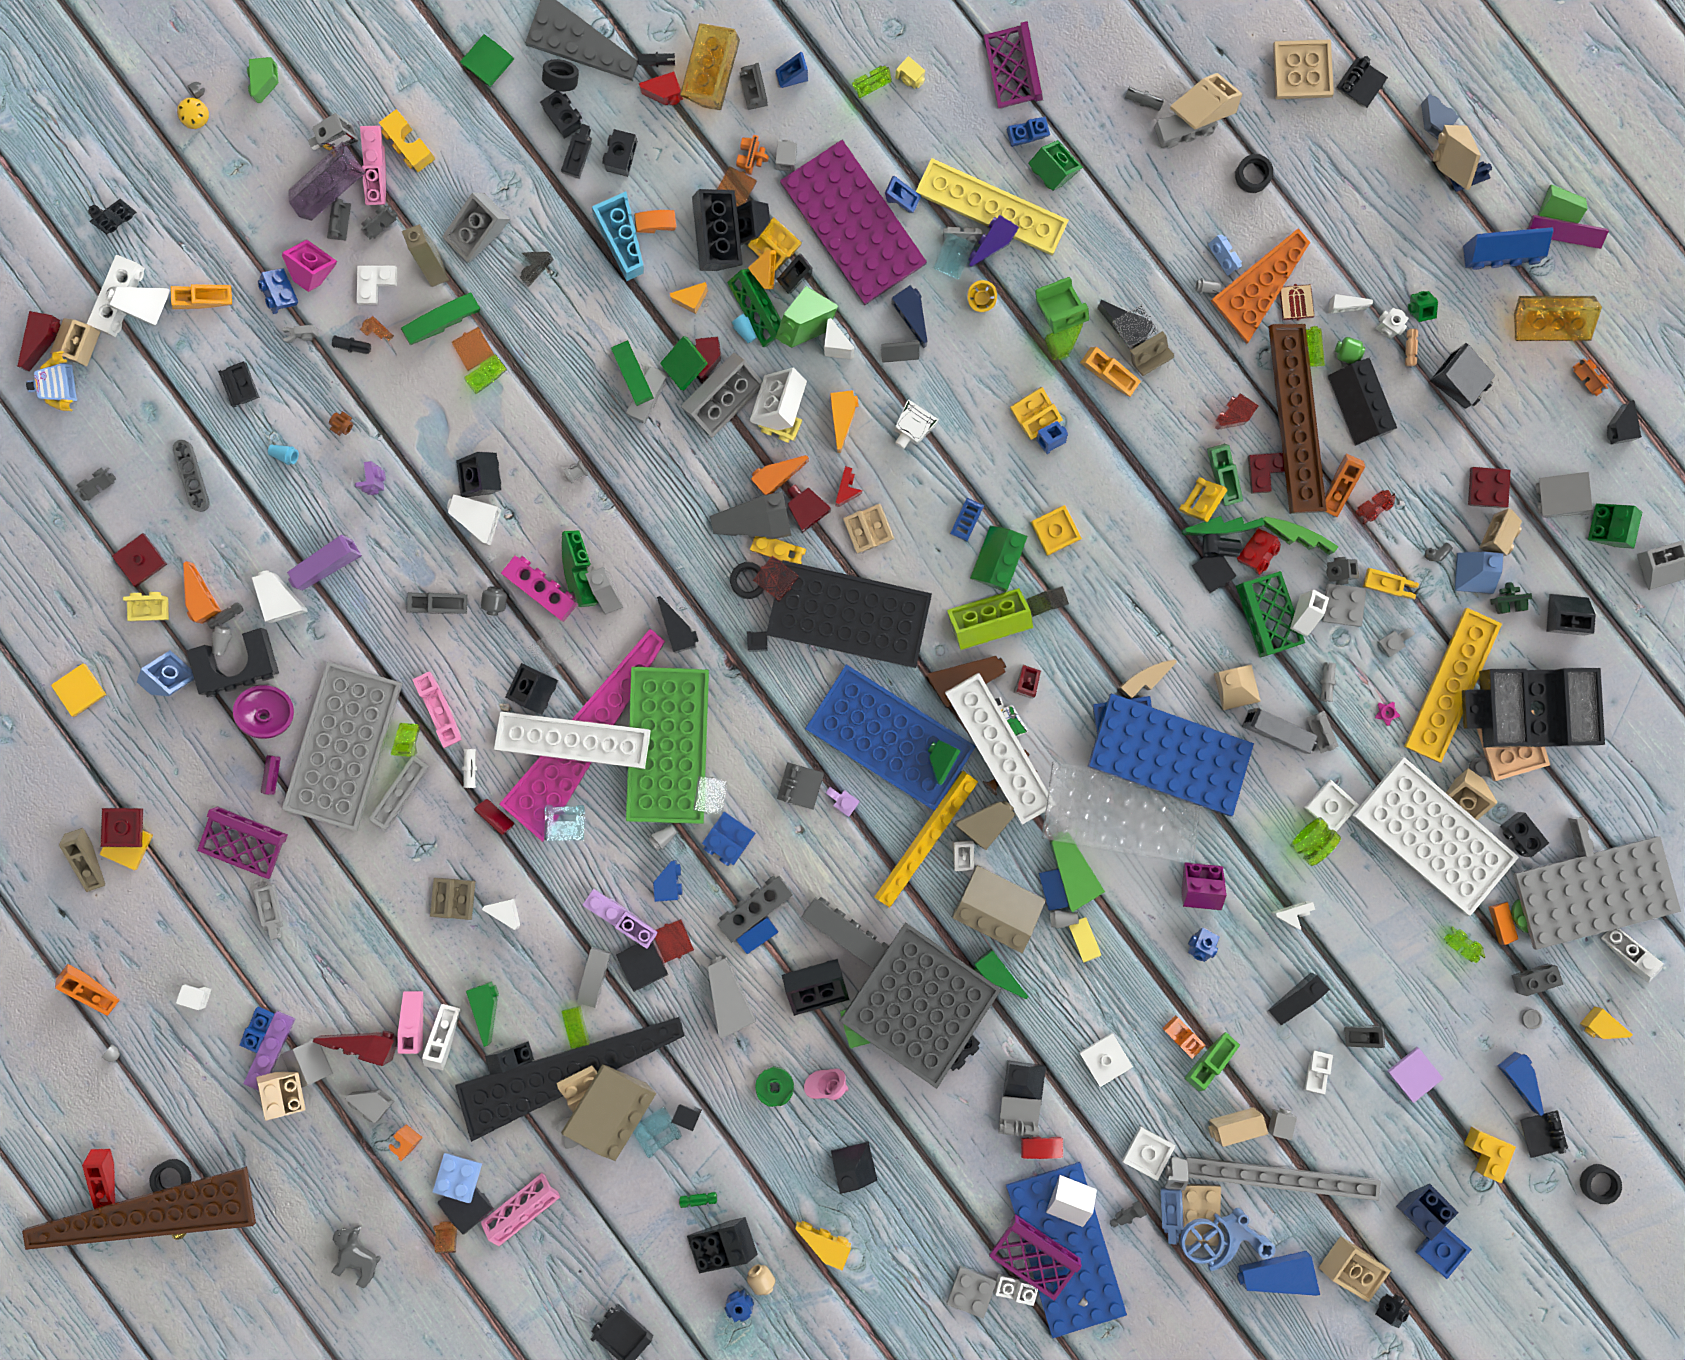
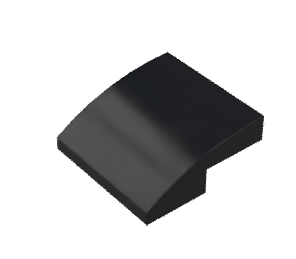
(641, 965)
(463, 1214)

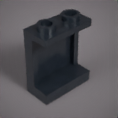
(621, 1334)

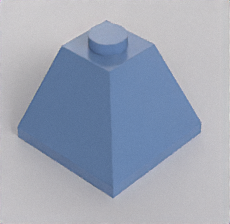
(1478, 571)
(165, 675)

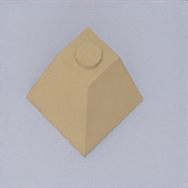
(1237, 687)
(1472, 794)

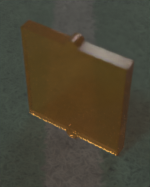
(739, 182)
(473, 348)

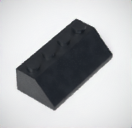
(716, 229)
(1362, 401)

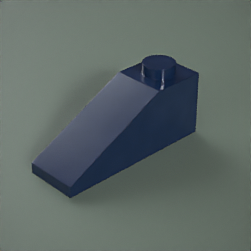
(909, 307)

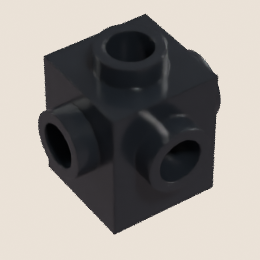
(1393, 1310)

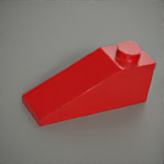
(100, 1177)

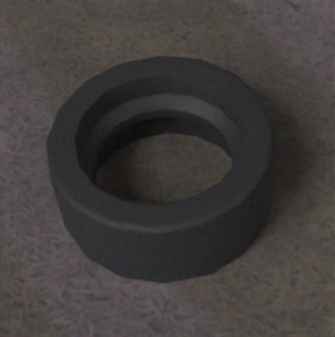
(560, 75)
(1257, 159)
(733, 580)
(178, 1165)
(1615, 1188)

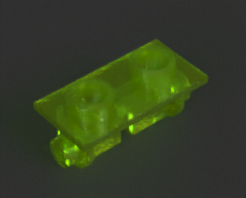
(878, 78)
(1315, 346)
(1458, 939)

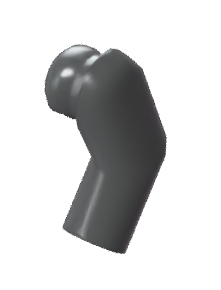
(1438, 555)

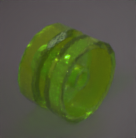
(1315, 841)

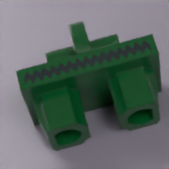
(1520, 601)

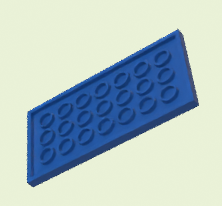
(886, 735)
(1170, 755)
(1096, 1276)

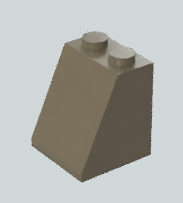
(986, 823)

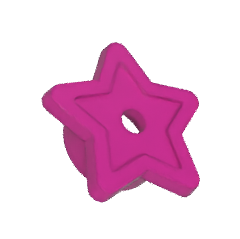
(1392, 712)

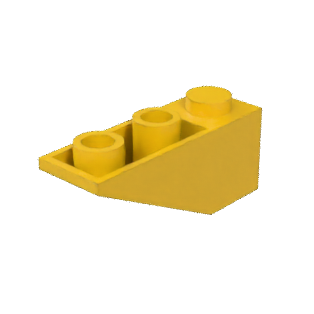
(829, 1248)

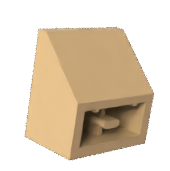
(76, 341)
(280, 1094)

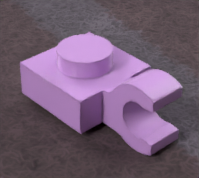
(844, 802)

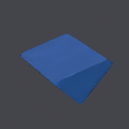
(1053, 889)
(757, 935)

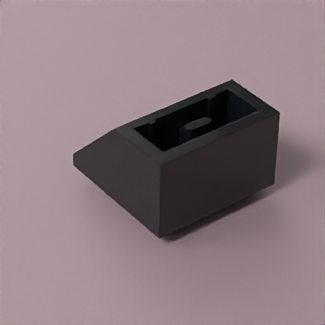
(1570, 615)

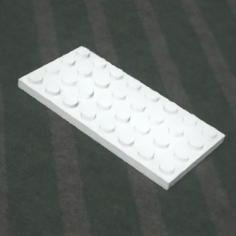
(1435, 836)

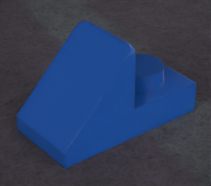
(902, 194)

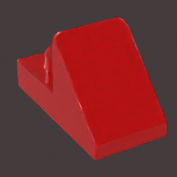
(847, 493)

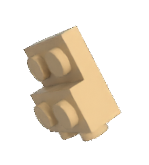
(575, 1086)

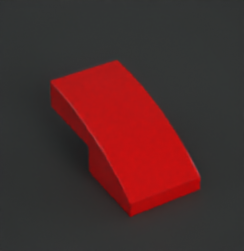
(1041, 1148)

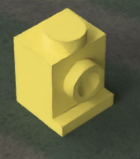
(910, 73)

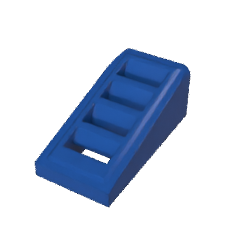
(974, 504)

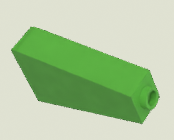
(1076, 875)

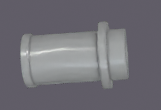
(1207, 286)

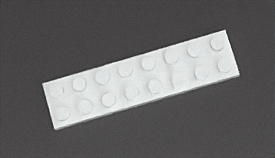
(572, 740)
(999, 747)

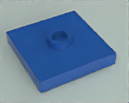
(1443, 1252)

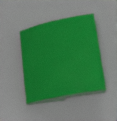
(487, 60)

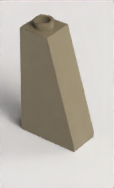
(425, 255)

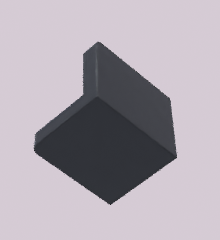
(757, 641)
(686, 1117)

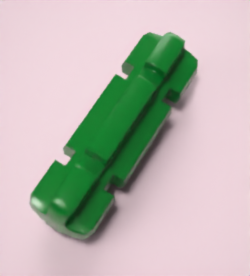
(698, 1200)

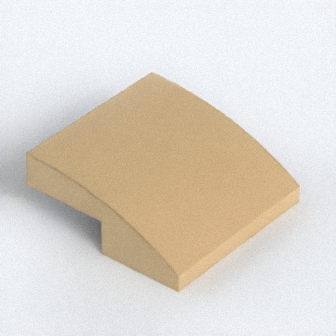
(868, 528)

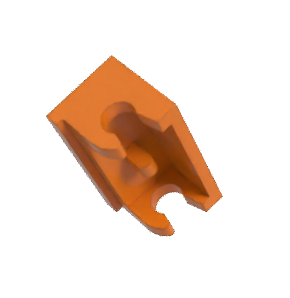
(408, 1141)

